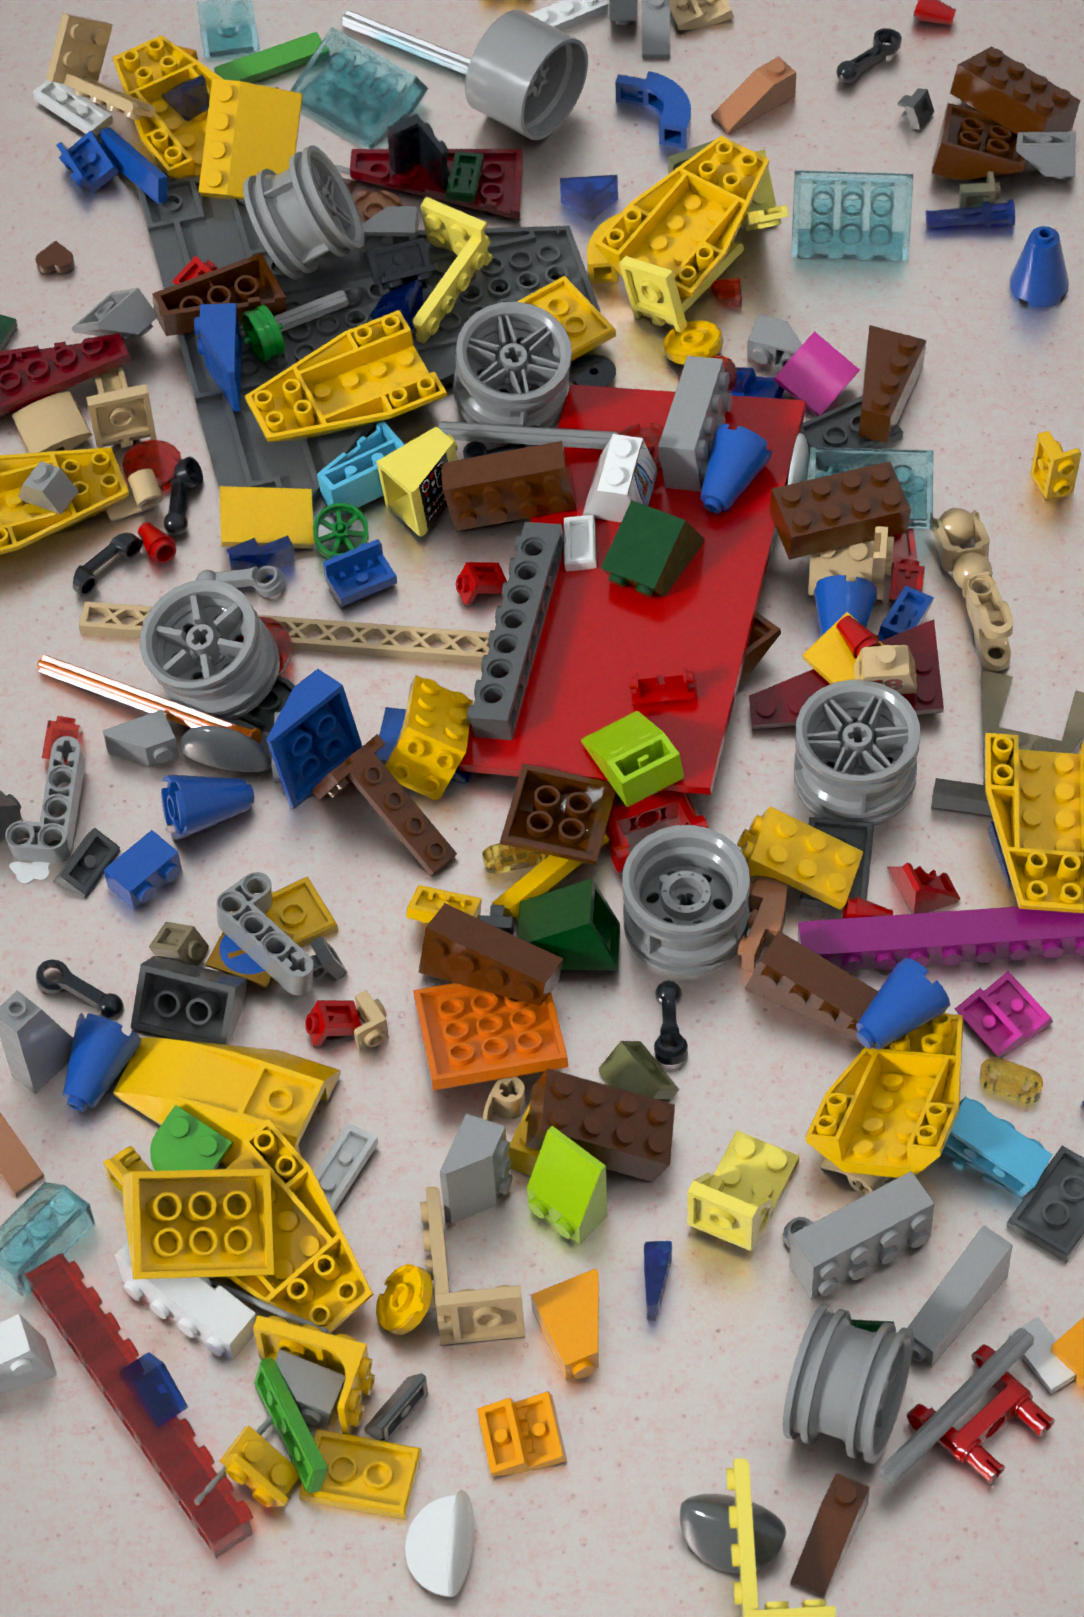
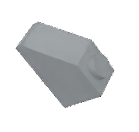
(655, 29)
(1049, 152)
(390, 227)
(48, 488)
(143, 740)
(311, 1386)

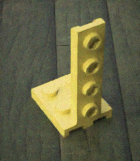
(763, 208)
(467, 239)
(655, 292)
(744, 1555)

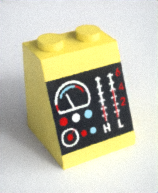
(414, 479)

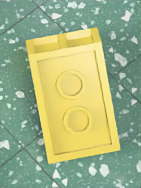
(742, 1191)

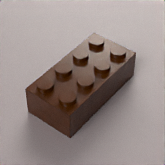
(1013, 94)
(508, 486)
(839, 509)
(611, 1124)

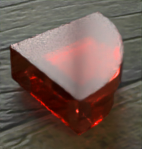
(728, 290)

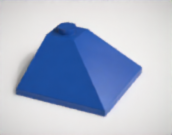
(312, 735)

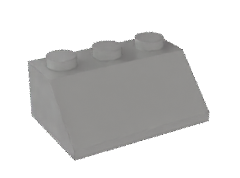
(475, 1169)

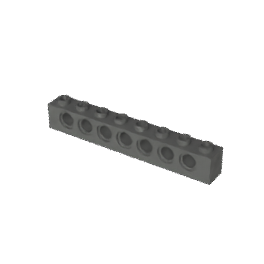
(516, 631)

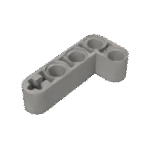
(55, 800)
(289, 967)

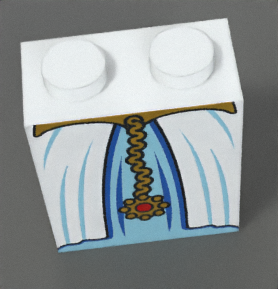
(621, 475)

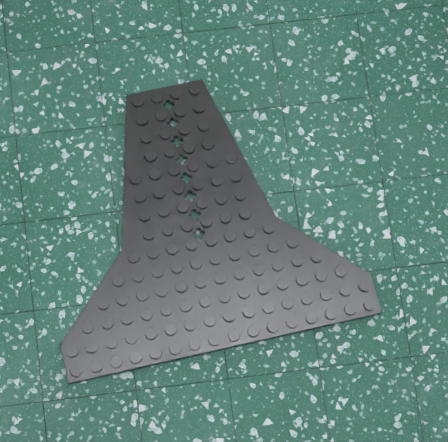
(225, 234)

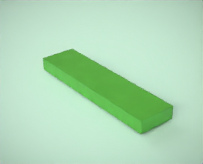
(271, 60)
(290, 1425)

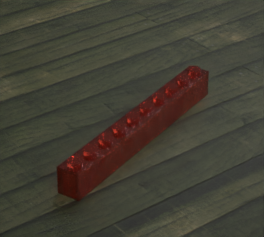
(169, 1447)

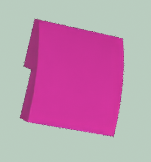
(816, 374)
(1004, 1015)

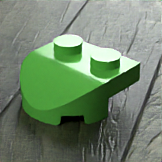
(187, 1144)

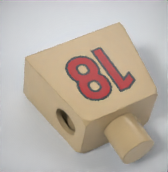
(889, 666)

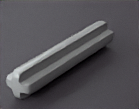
(312, 310)

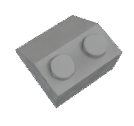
(121, 313)

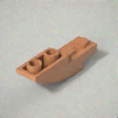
(766, 919)

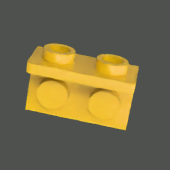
(1052, 468)
(428, 901)
(260, 1467)

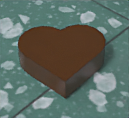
(55, 258)

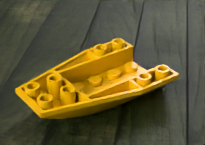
(146, 75)
(688, 215)
(347, 383)
(90, 470)
(1038, 821)
(226, 1087)
(894, 1103)
(312, 1258)

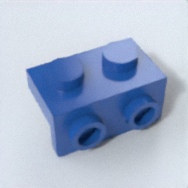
(89, 162)
(358, 573)

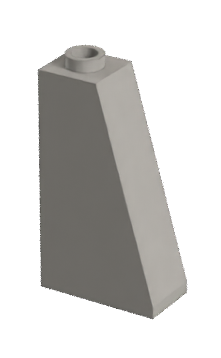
(32, 1042)
(960, 1295)

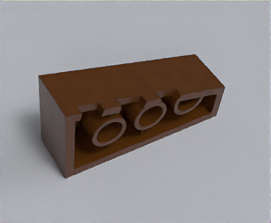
(243, 282)
(889, 378)
(487, 958)
(811, 986)

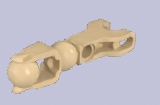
(973, 573)

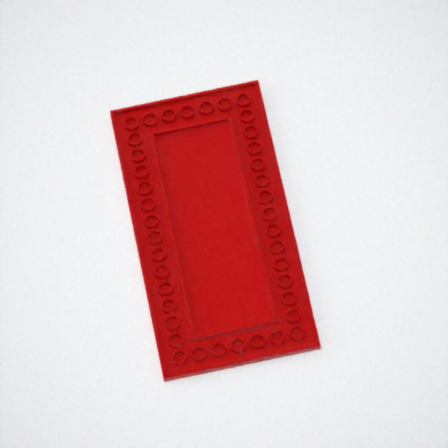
(608, 633)

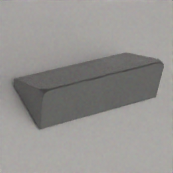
(960, 797)
(87, 863)
(398, 1407)

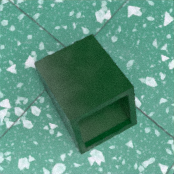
(650, 550)
(573, 926)

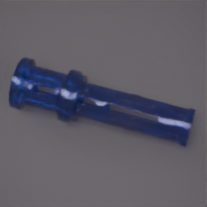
(986, 212)

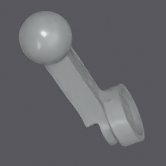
(250, 577)

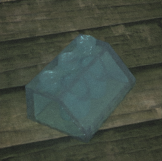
(39, 1230)

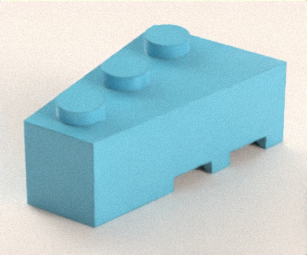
(355, 475)
(995, 1149)

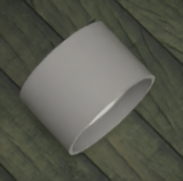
(526, 74)

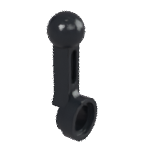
(848, 70)
(188, 475)
(668, 995)
(107, 1005)

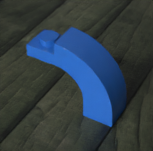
(662, 97)

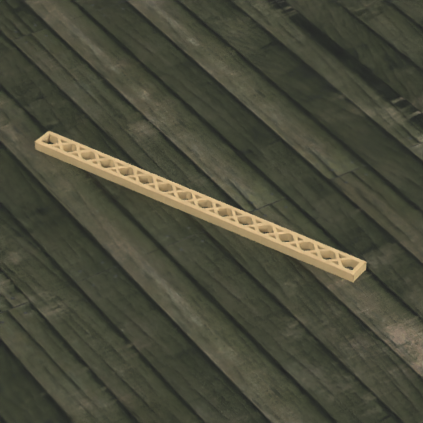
(327, 640)

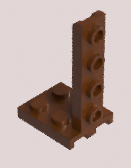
(390, 803)

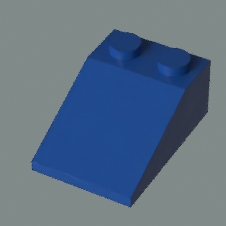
(221, 348)

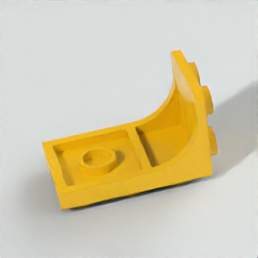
(430, 738)
(800, 856)
(333, 1352)

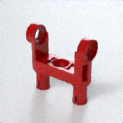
(646, 813)
(1010, 1402)

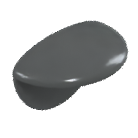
(227, 748)
(708, 1532)

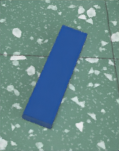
(135, 166)

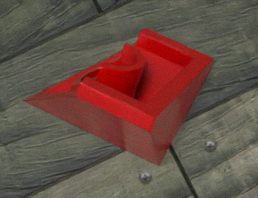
(922, 890)

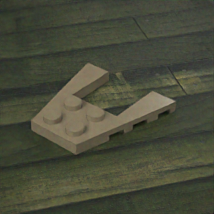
(994, 696)

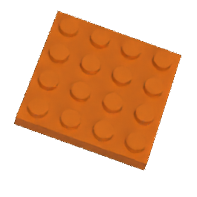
(486, 1036)

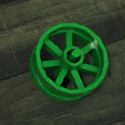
(263, 333)
(340, 529)

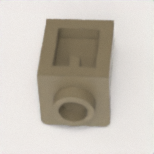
(974, 194)
(180, 943)

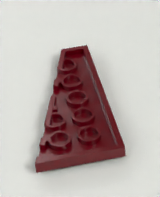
(497, 190)
(37, 373)
(782, 702)

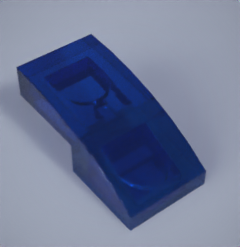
(756, 386)
(250, 554)

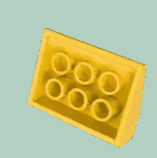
(245, 133)
(199, 1223)

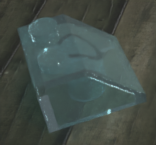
(227, 27)

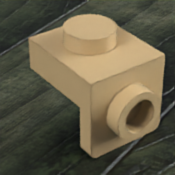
(375, 1024)

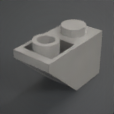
(772, 342)

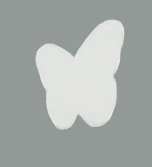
(27, 872)

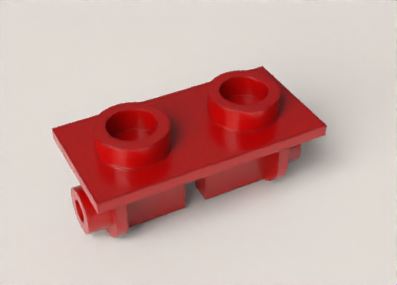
(654, 689)

